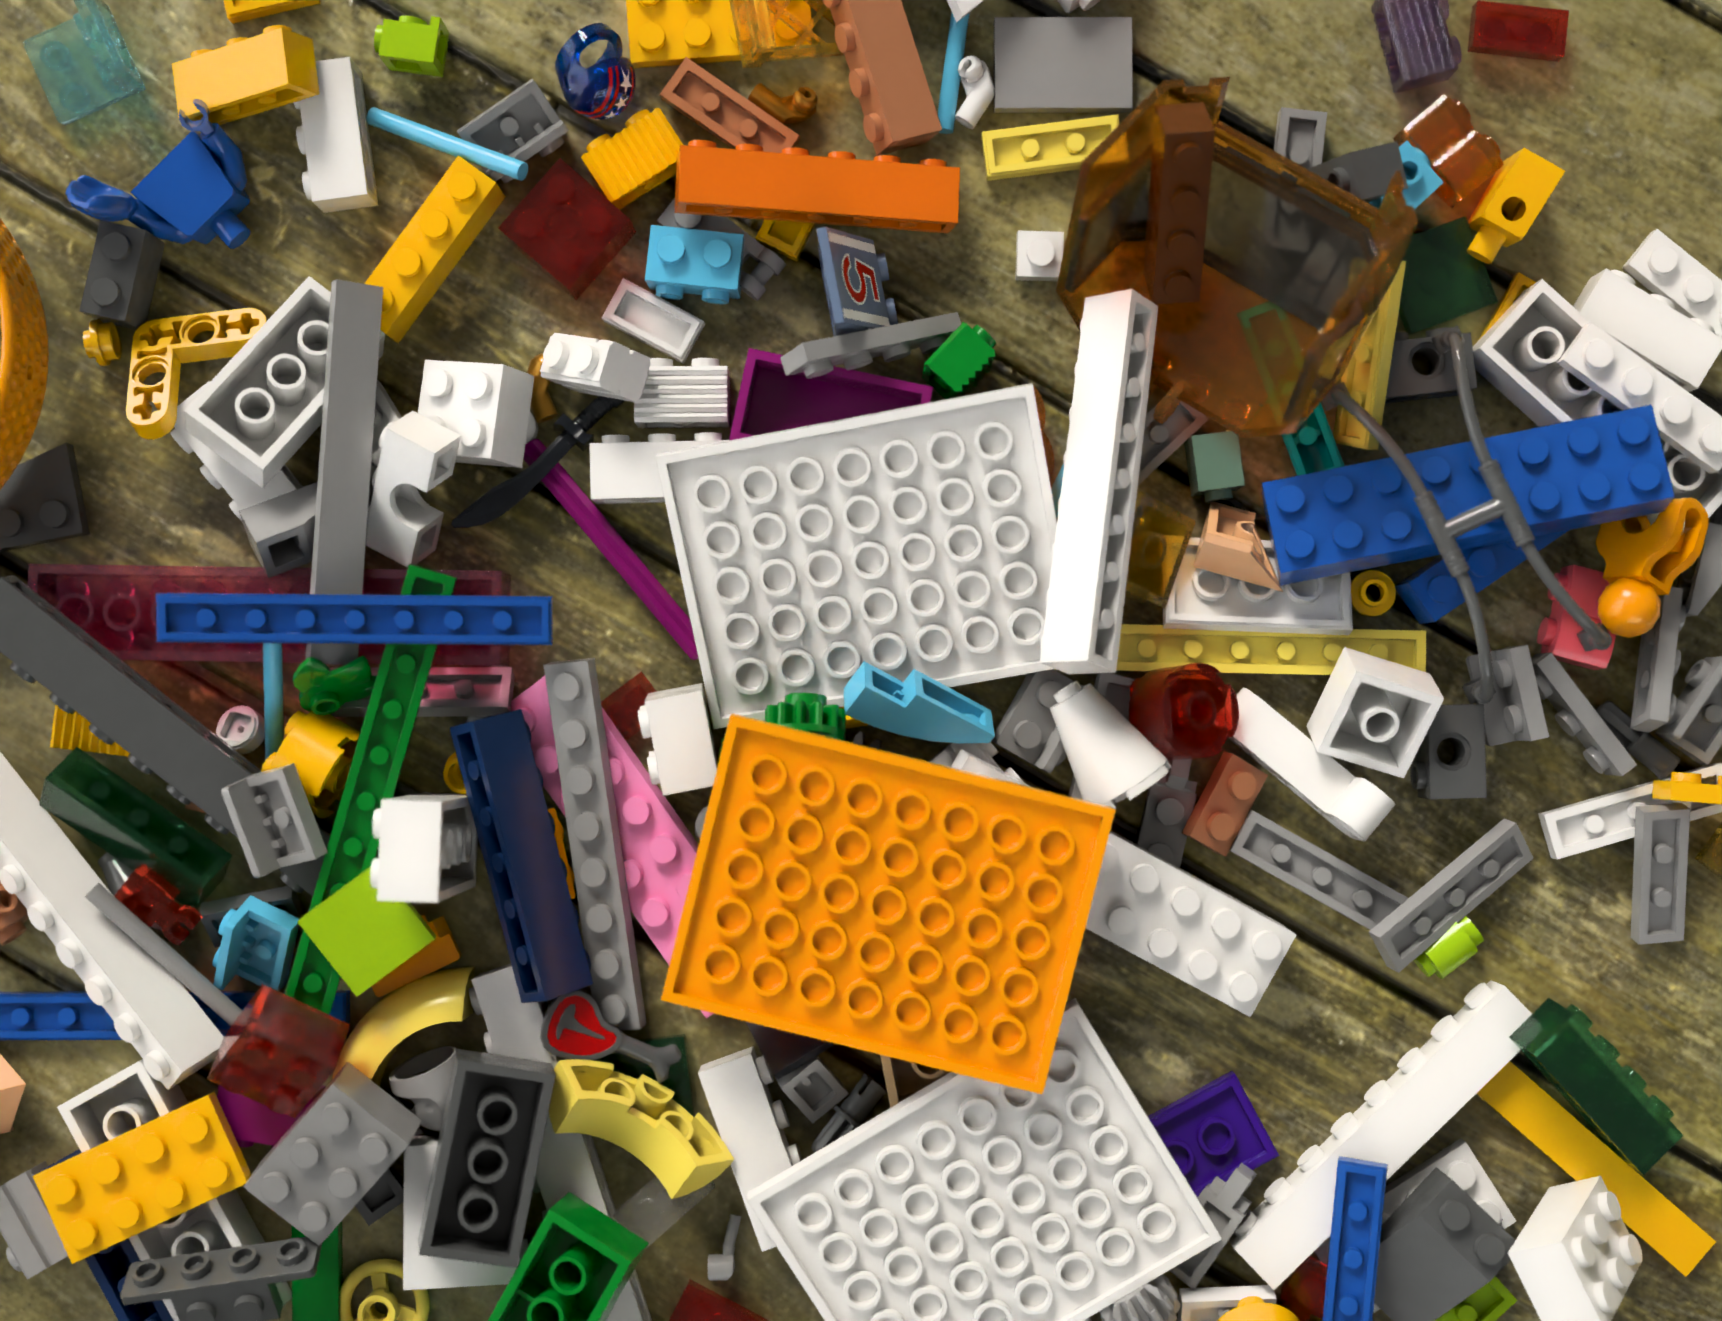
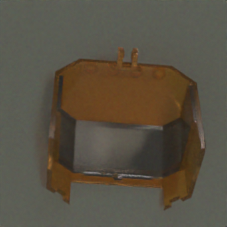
(1284, 270)

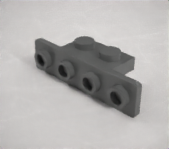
(223, 1282)

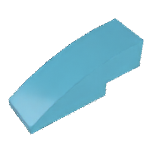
(916, 707)

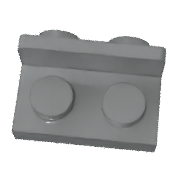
(1516, 706)
(1029, 724)

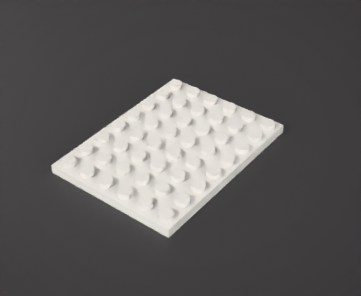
(869, 542)
(990, 1200)

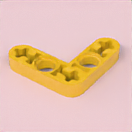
(159, 349)

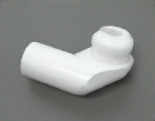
(978, 90)

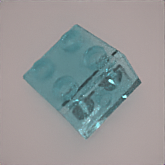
(84, 63)

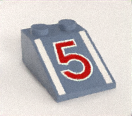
(854, 282)

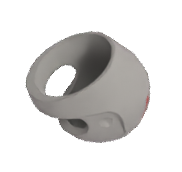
(427, 1089)

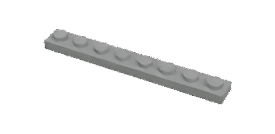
(595, 840)

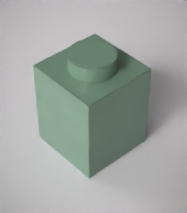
(1214, 465)

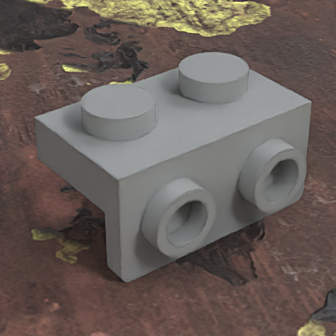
(517, 127)
(1698, 713)
(273, 820)

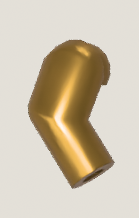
(785, 109)
(541, 401)

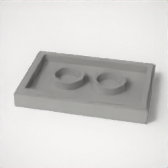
(1063, 65)

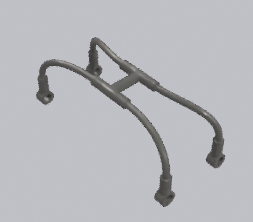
(1445, 531)

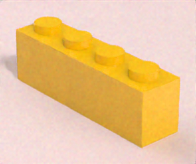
(433, 244)

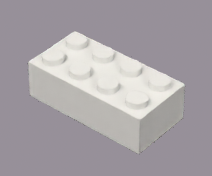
(270, 390)
(424, 847)

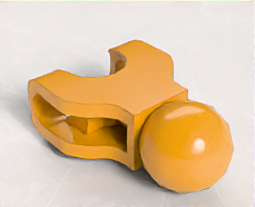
(1646, 562)

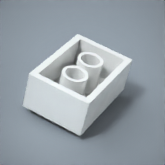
(1576, 1253)

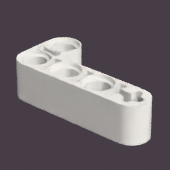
(1318, 779)

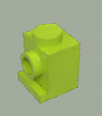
(413, 45)

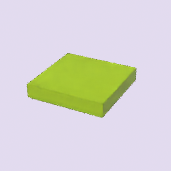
(364, 935)

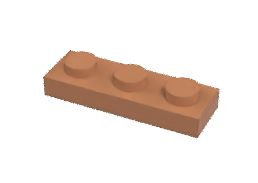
(724, 110)

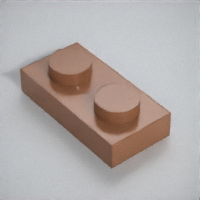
(1224, 803)

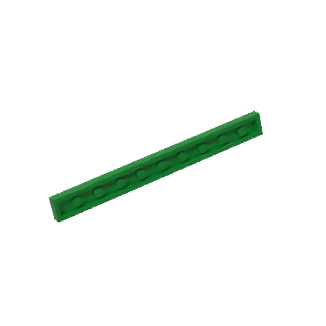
(370, 779)

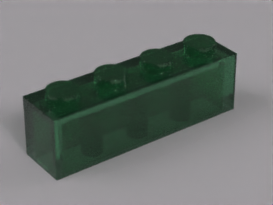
(133, 827)
(1596, 1085)

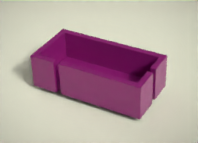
(779, 402)

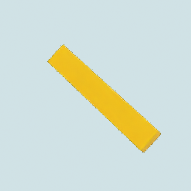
(1586, 1156)

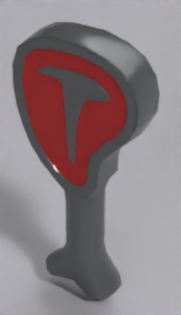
(577, 1031)

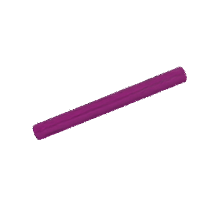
(616, 551)

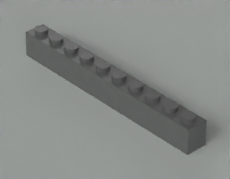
(129, 711)

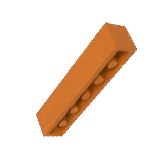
(816, 188)

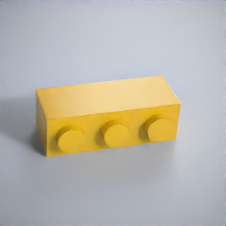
(247, 75)

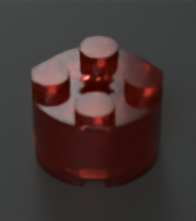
(1184, 710)

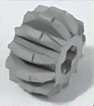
(1150, 1302)

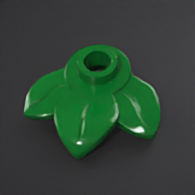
(328, 690)

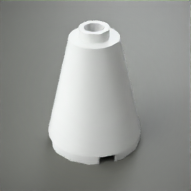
(1104, 747)

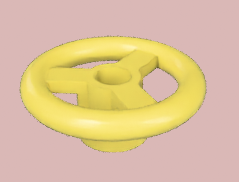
(367, 1312)

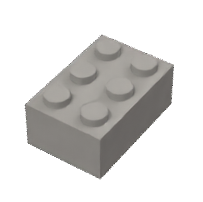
(333, 1154)

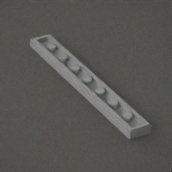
(345, 450)

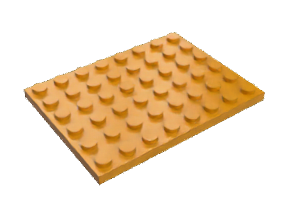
(887, 903)

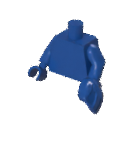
(186, 196)

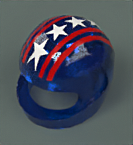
(604, 87)

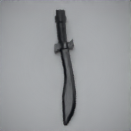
(509, 493)

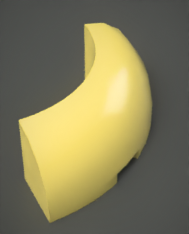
(420, 1004)
(640, 1119)

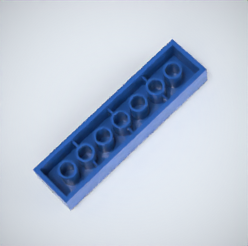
(1558, 472)

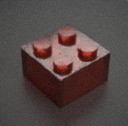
(567, 229)
(279, 1052)

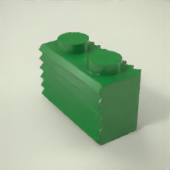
(960, 362)

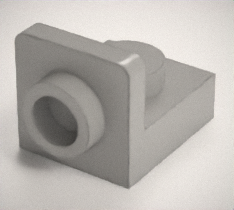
(813, 1088)

